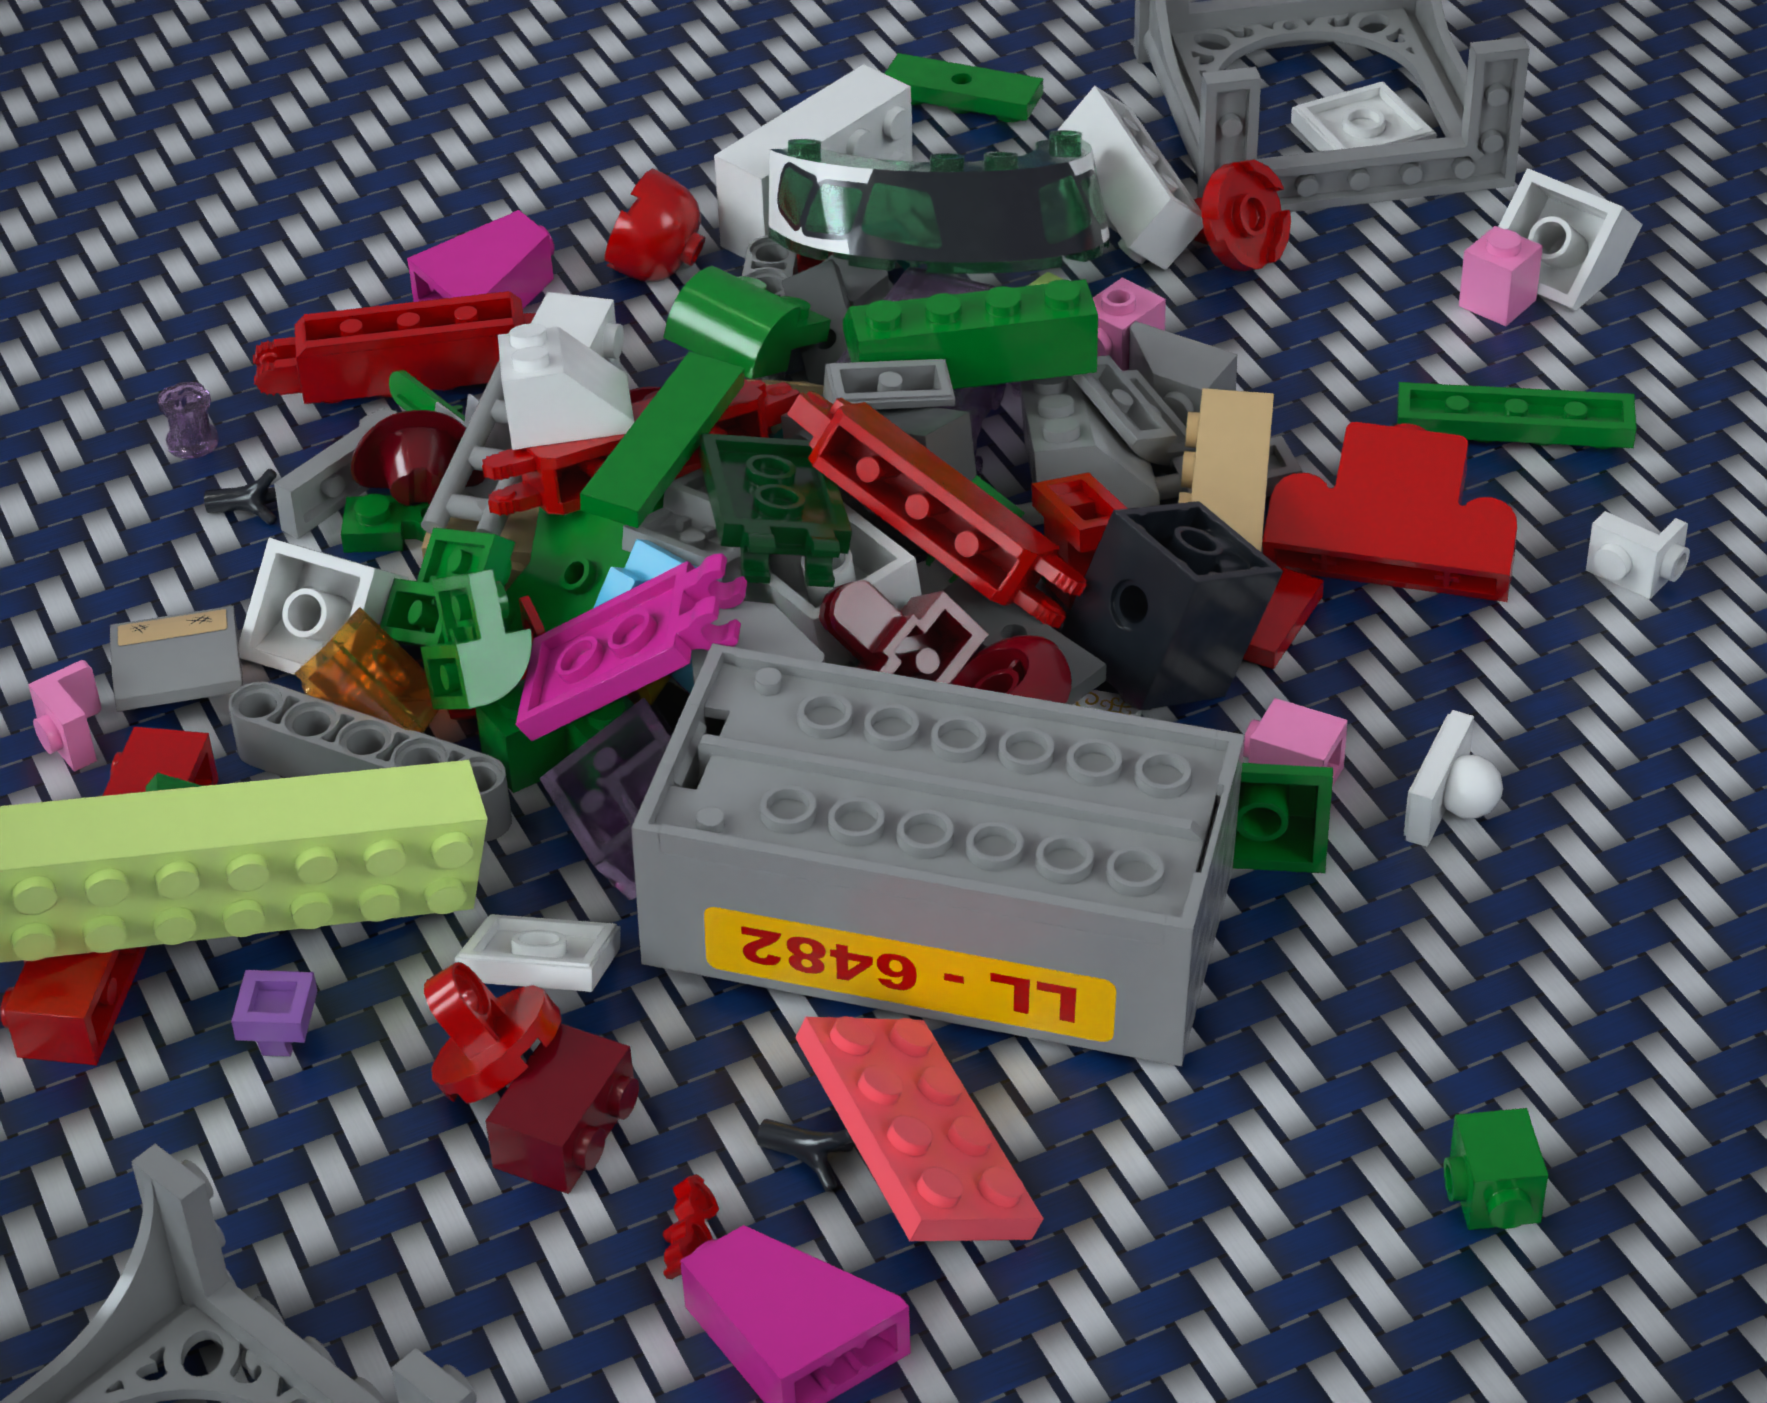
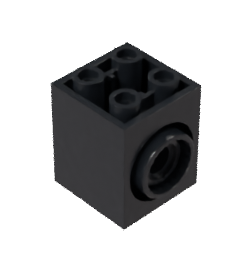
(1171, 603)

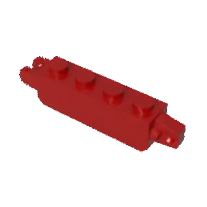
(359, 348)
(560, 471)
(935, 505)

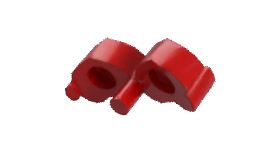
(693, 1208)

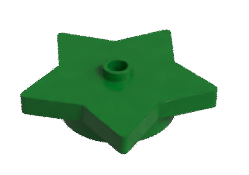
(568, 565)

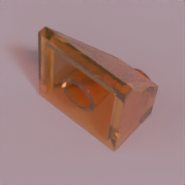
(369, 674)

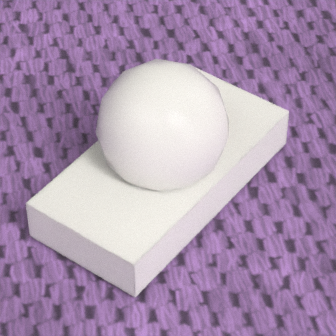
(1450, 781)

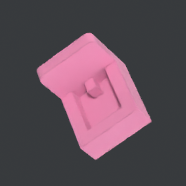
(62, 710)

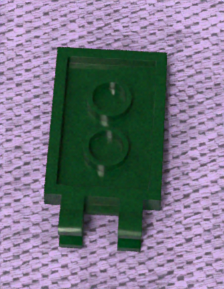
(774, 503)

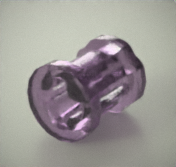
(188, 420)

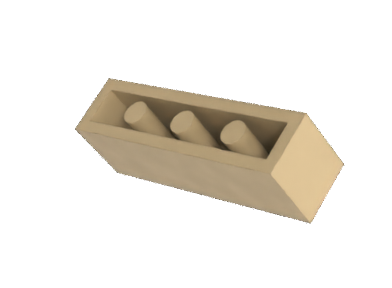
(1230, 458)

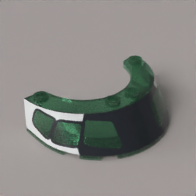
(941, 212)

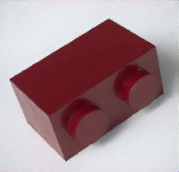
(562, 1108)

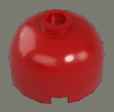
(656, 231)

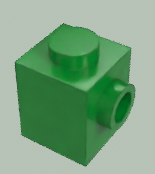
(1496, 1169)

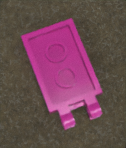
(626, 644)

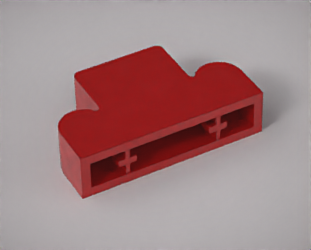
(1395, 517)

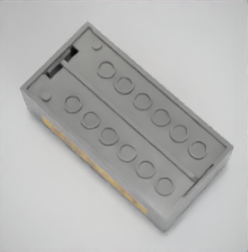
(939, 851)

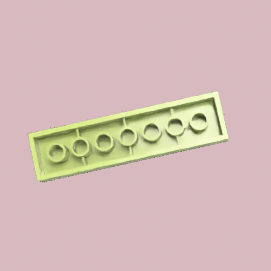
(238, 859)

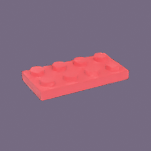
(918, 1130)

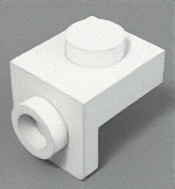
(1635, 555)

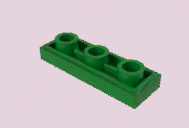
(968, 87)

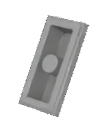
(890, 383)

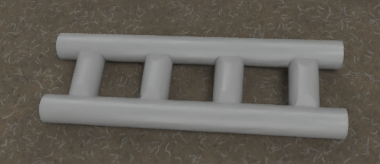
(468, 456)

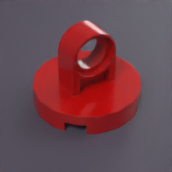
(1244, 216)
(485, 1031)

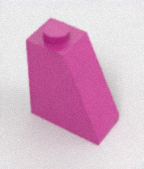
(493, 258)
(792, 1319)

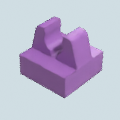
(274, 1009)

